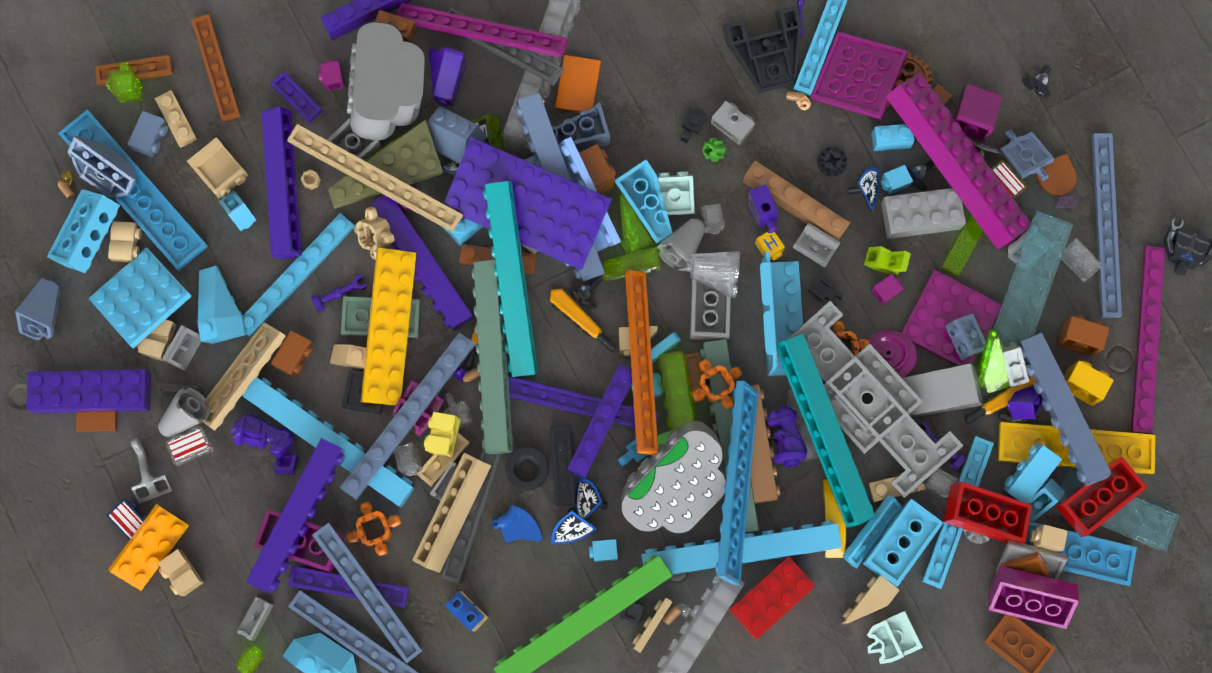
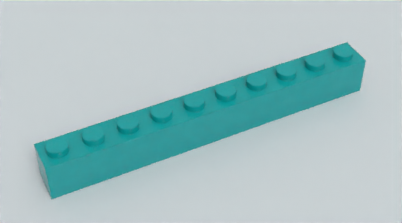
(511, 278)
(825, 431)

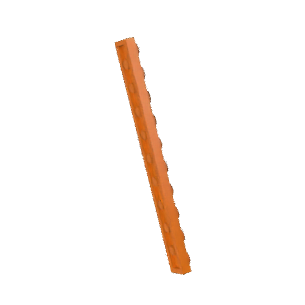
(641, 363)

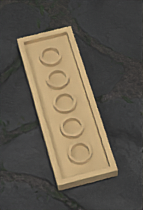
(241, 373)

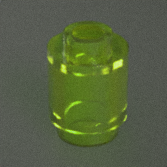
(250, 659)

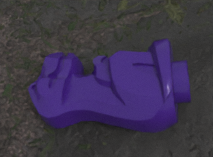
(259, 433)
(789, 441)

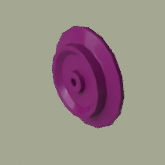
(899, 346)

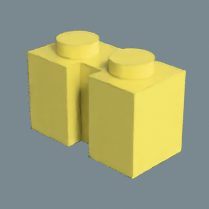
(443, 434)

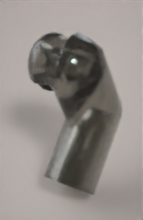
(1005, 417)

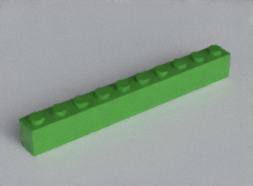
(586, 619)

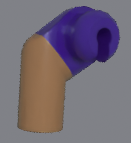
(466, 376)

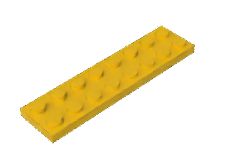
(388, 326)
(1018, 438)

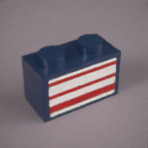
(126, 517)

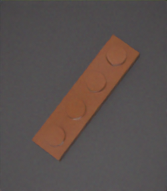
(142, 68)
(471, 254)

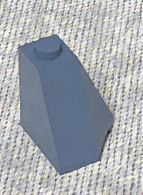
(39, 311)

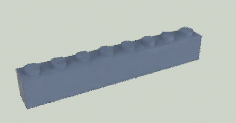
(1064, 410)

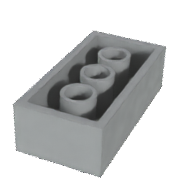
(922, 213)
(708, 313)

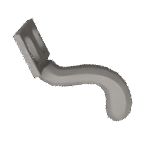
(147, 479)

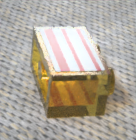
(1014, 185)

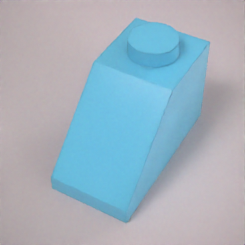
(237, 211)
(1045, 498)

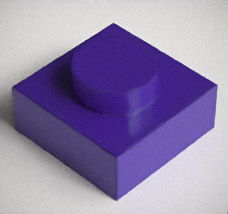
(286, 464)

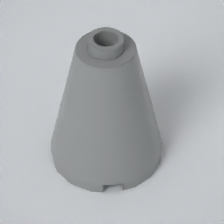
(682, 243)
(183, 412)

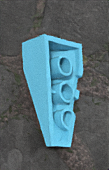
(644, 195)
(217, 310)

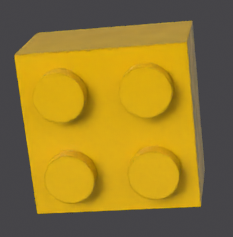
(1087, 382)

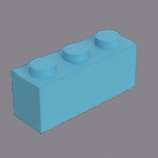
(1031, 473)

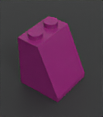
(977, 111)

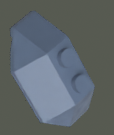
(102, 167)

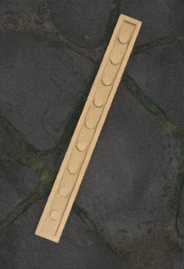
(375, 178)

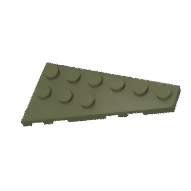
(407, 159)

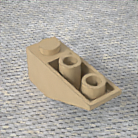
(876, 597)

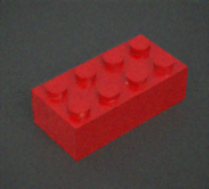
(1096, 503)
(987, 513)
(771, 598)

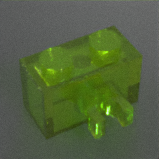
(124, 84)

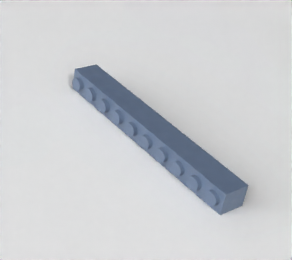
(548, 156)

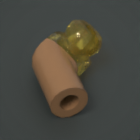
(64, 184)

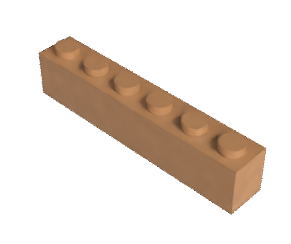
(796, 201)
(762, 470)

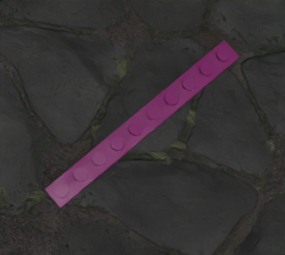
(484, 30)
(1148, 340)

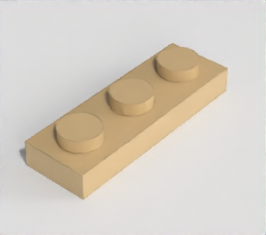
(175, 118)
(438, 464)
(651, 624)

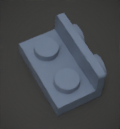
(966, 336)

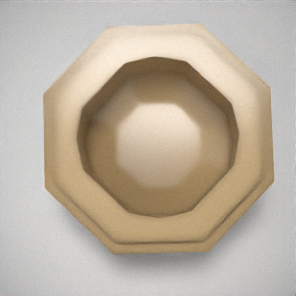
(310, 179)

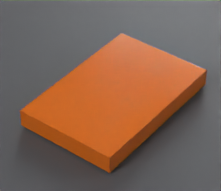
(577, 84)

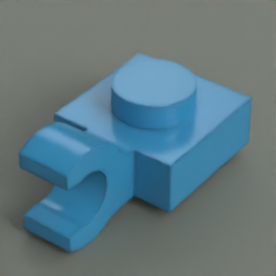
(632, 453)

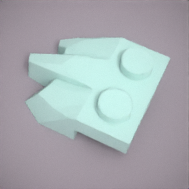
(894, 638)

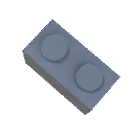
(148, 134)

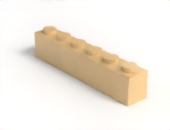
(451, 513)

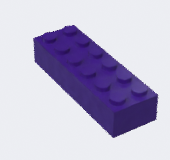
(88, 391)

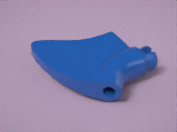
(517, 525)

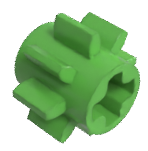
(714, 149)

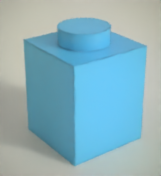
(896, 180)
(603, 550)

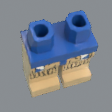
(466, 612)

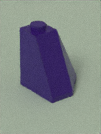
(446, 73)

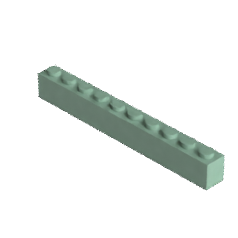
(717, 354)
(493, 361)

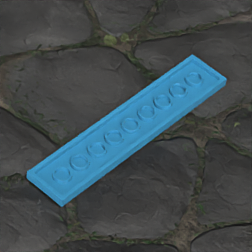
(145, 201)
(737, 484)

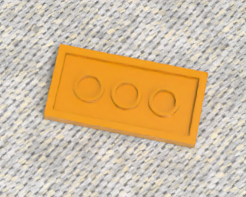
(148, 547)

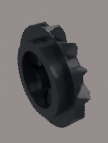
(827, 168)

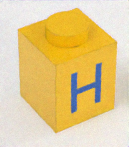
(771, 243)

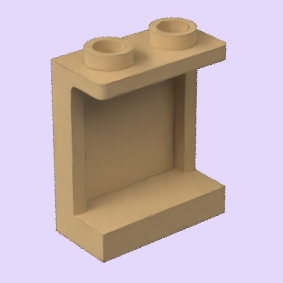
(218, 168)

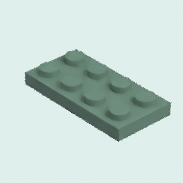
(357, 315)

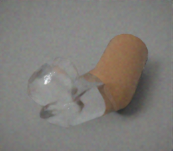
(675, 611)

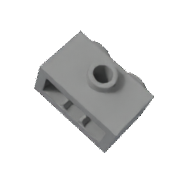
(733, 122)

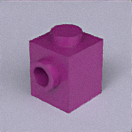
(331, 75)

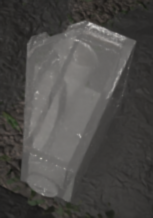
(716, 271)

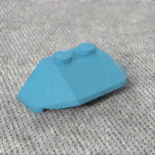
(319, 655)

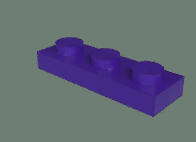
(296, 97)

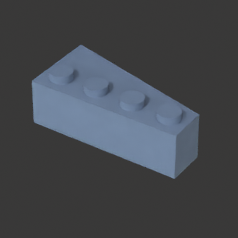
(585, 129)

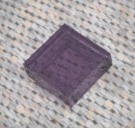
(1067, 201)

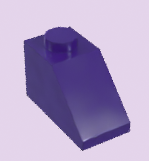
(1025, 403)

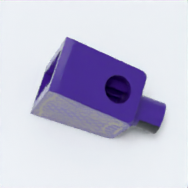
(763, 208)

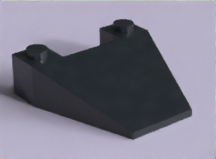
(771, 56)

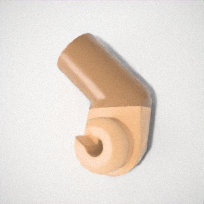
(800, 98)

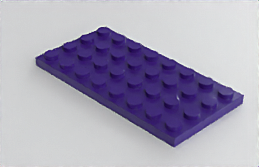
(550, 210)

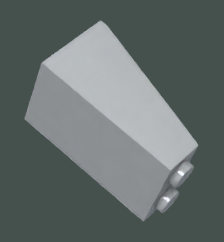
(945, 390)

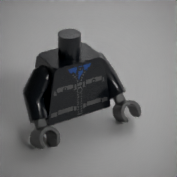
(1186, 247)

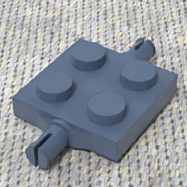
(1026, 155)

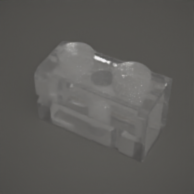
(1081, 260)

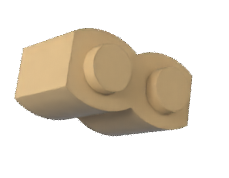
(124, 241)

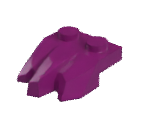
(435, 406)

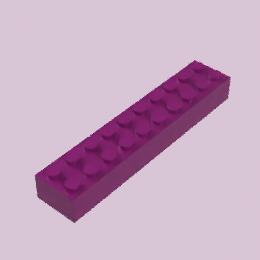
(958, 160)

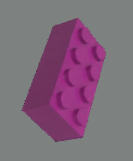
(308, 551)
(1033, 597)

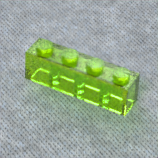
(677, 389)

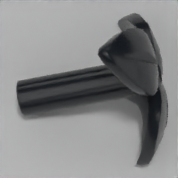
(1039, 82)
(919, 172)
(584, 292)

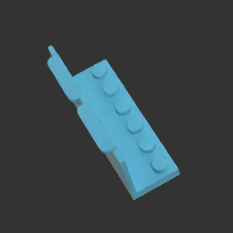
(780, 307)

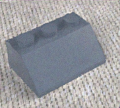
(452, 133)

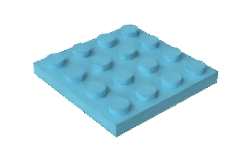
(139, 297)

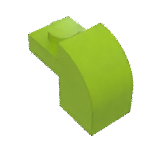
(886, 261)

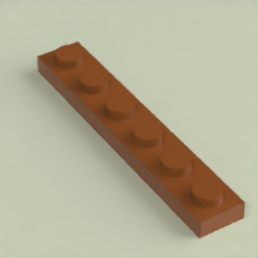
(215, 68)

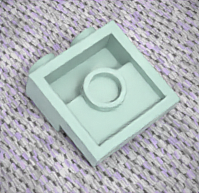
(677, 192)

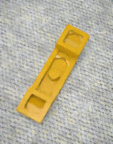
(833, 514)

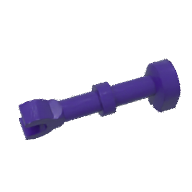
(336, 293)
(958, 460)

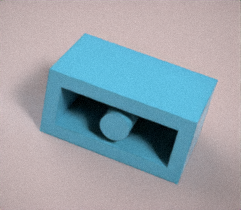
(892, 137)

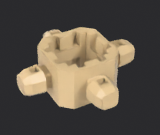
(373, 232)

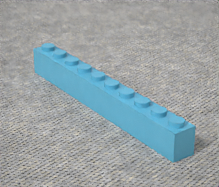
(311, 430)
(756, 548)

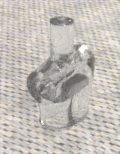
(458, 409)

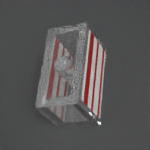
(189, 445)

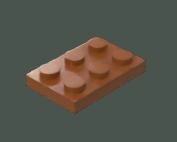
(1019, 644)

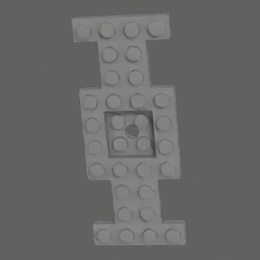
(887, 415)

